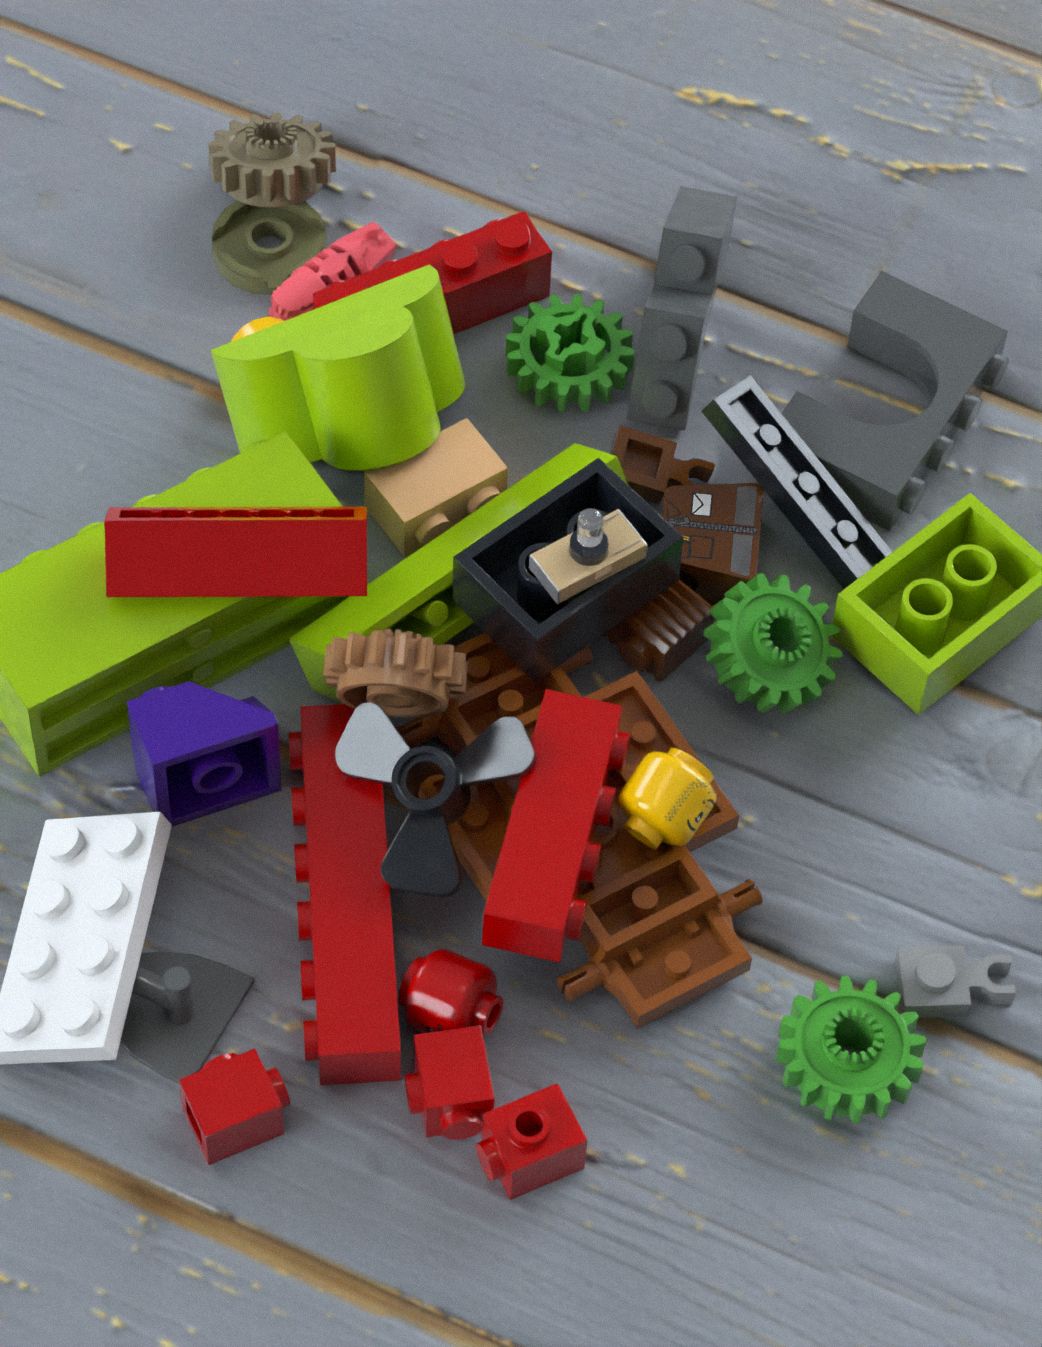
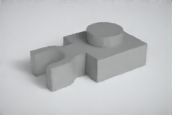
(941, 983)

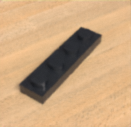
(796, 481)

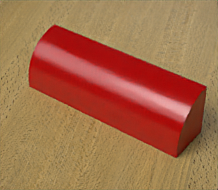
(235, 551)

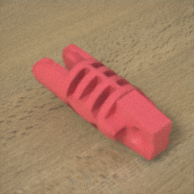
(342, 260)

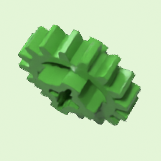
(569, 353)

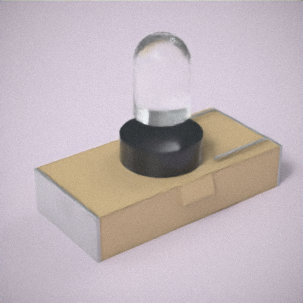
(588, 555)

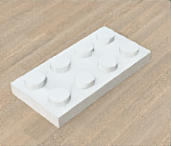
(81, 938)

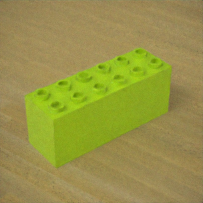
(81, 655)

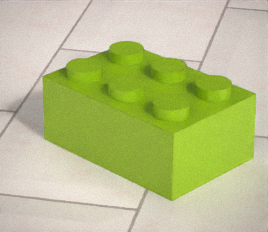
(941, 603)

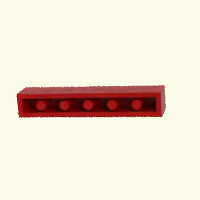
(347, 910)

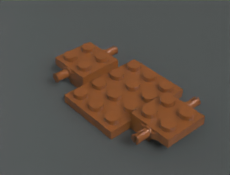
(652, 915)

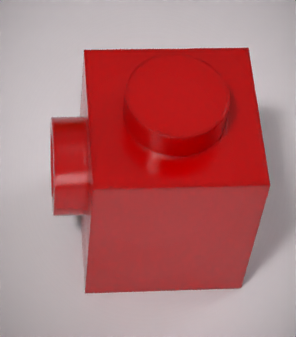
(450, 1082)
(233, 1104)
(532, 1142)

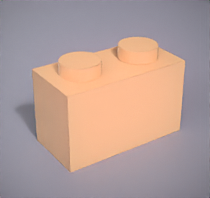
(435, 488)

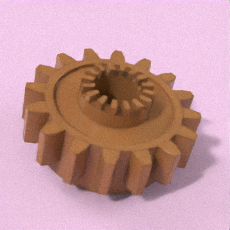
(396, 672)

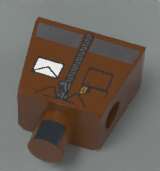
(718, 534)

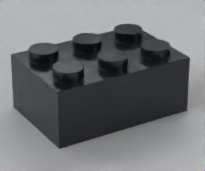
(516, 610)

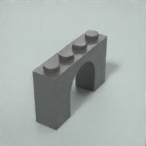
(949, 359)

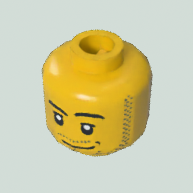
(667, 798)

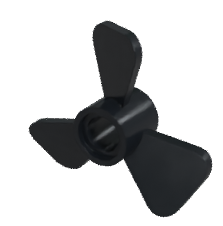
(423, 851)

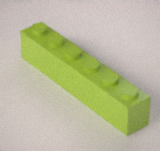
(420, 588)

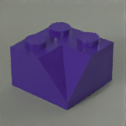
(202, 750)

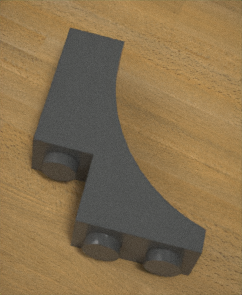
(680, 307)

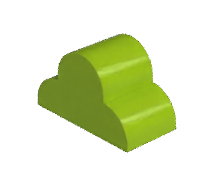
(349, 377)

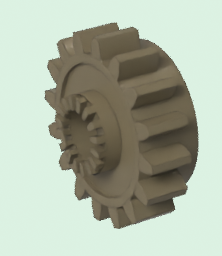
(272, 160)

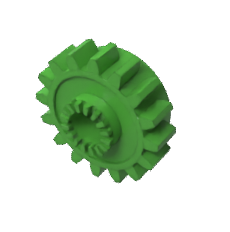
(746, 660)
(857, 1019)

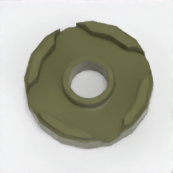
(260, 268)

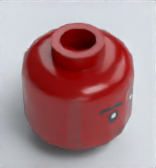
(449, 993)

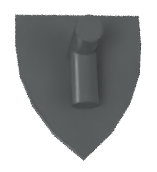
(180, 1011)

